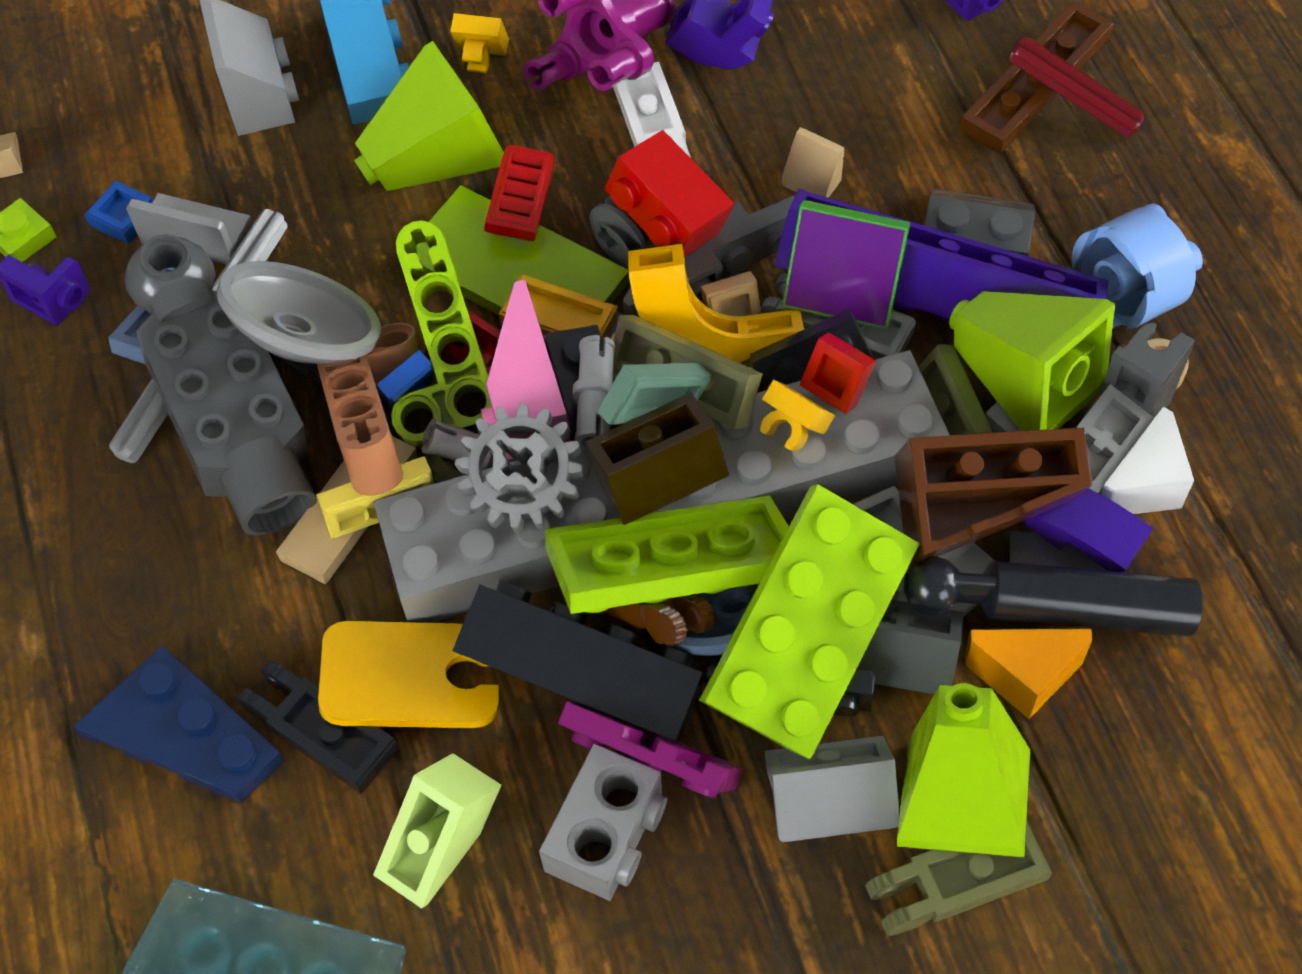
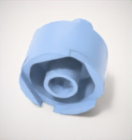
(1145, 262)

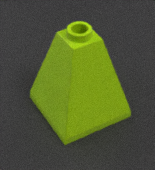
(427, 129)
(1036, 352)
(965, 777)

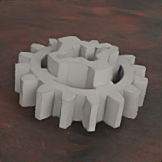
(504, 484)

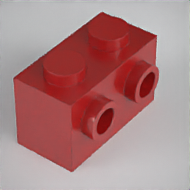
(668, 194)

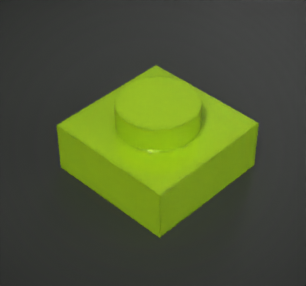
(23, 231)

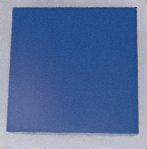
(110, 212)
(407, 378)

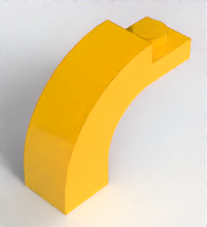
(667, 300)

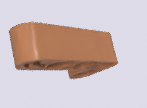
(358, 410)

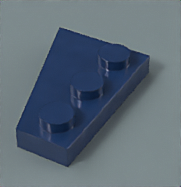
(182, 726)

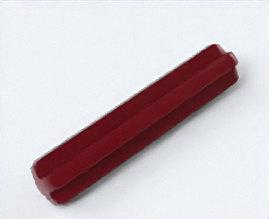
(1076, 86)

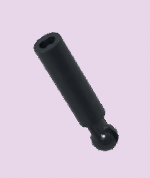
(1060, 596)

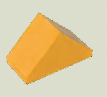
(1026, 663)

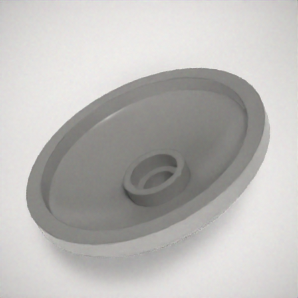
(297, 313)

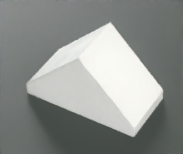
(1154, 471)

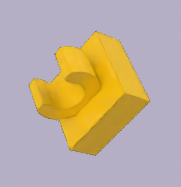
(478, 39)
(796, 410)

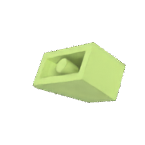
(435, 827)

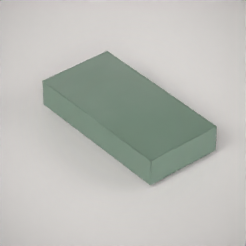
(650, 386)

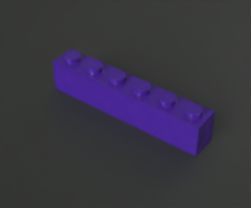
(948, 268)

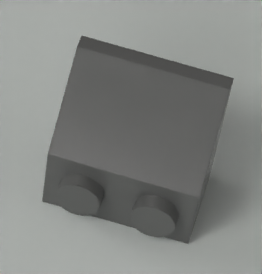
(982, 219)

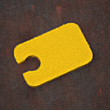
(398, 677)

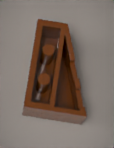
(985, 482)

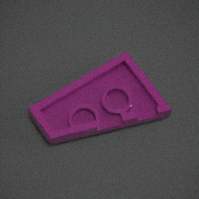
(698, 769)

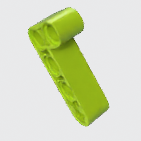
(438, 331)

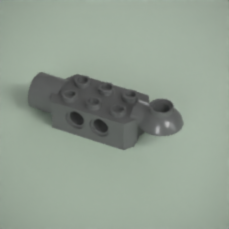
(219, 389)

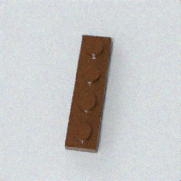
(1020, 97)

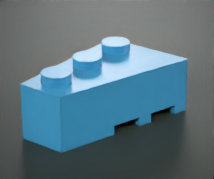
(364, 53)

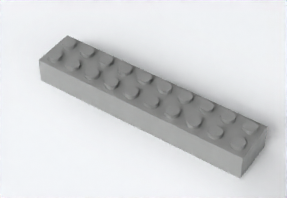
(447, 550)

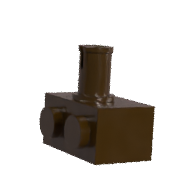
(658, 458)

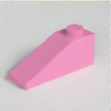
(522, 366)

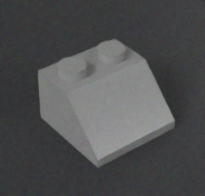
(249, 67)

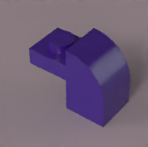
(719, 31)

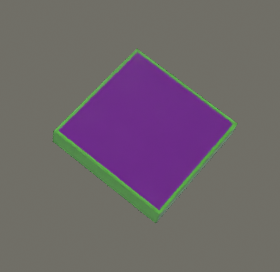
(845, 263)

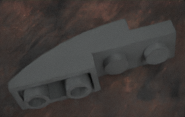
(740, 243)

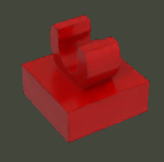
(837, 373)

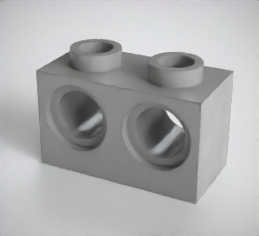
(589, 819)

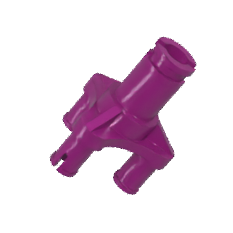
(600, 39)

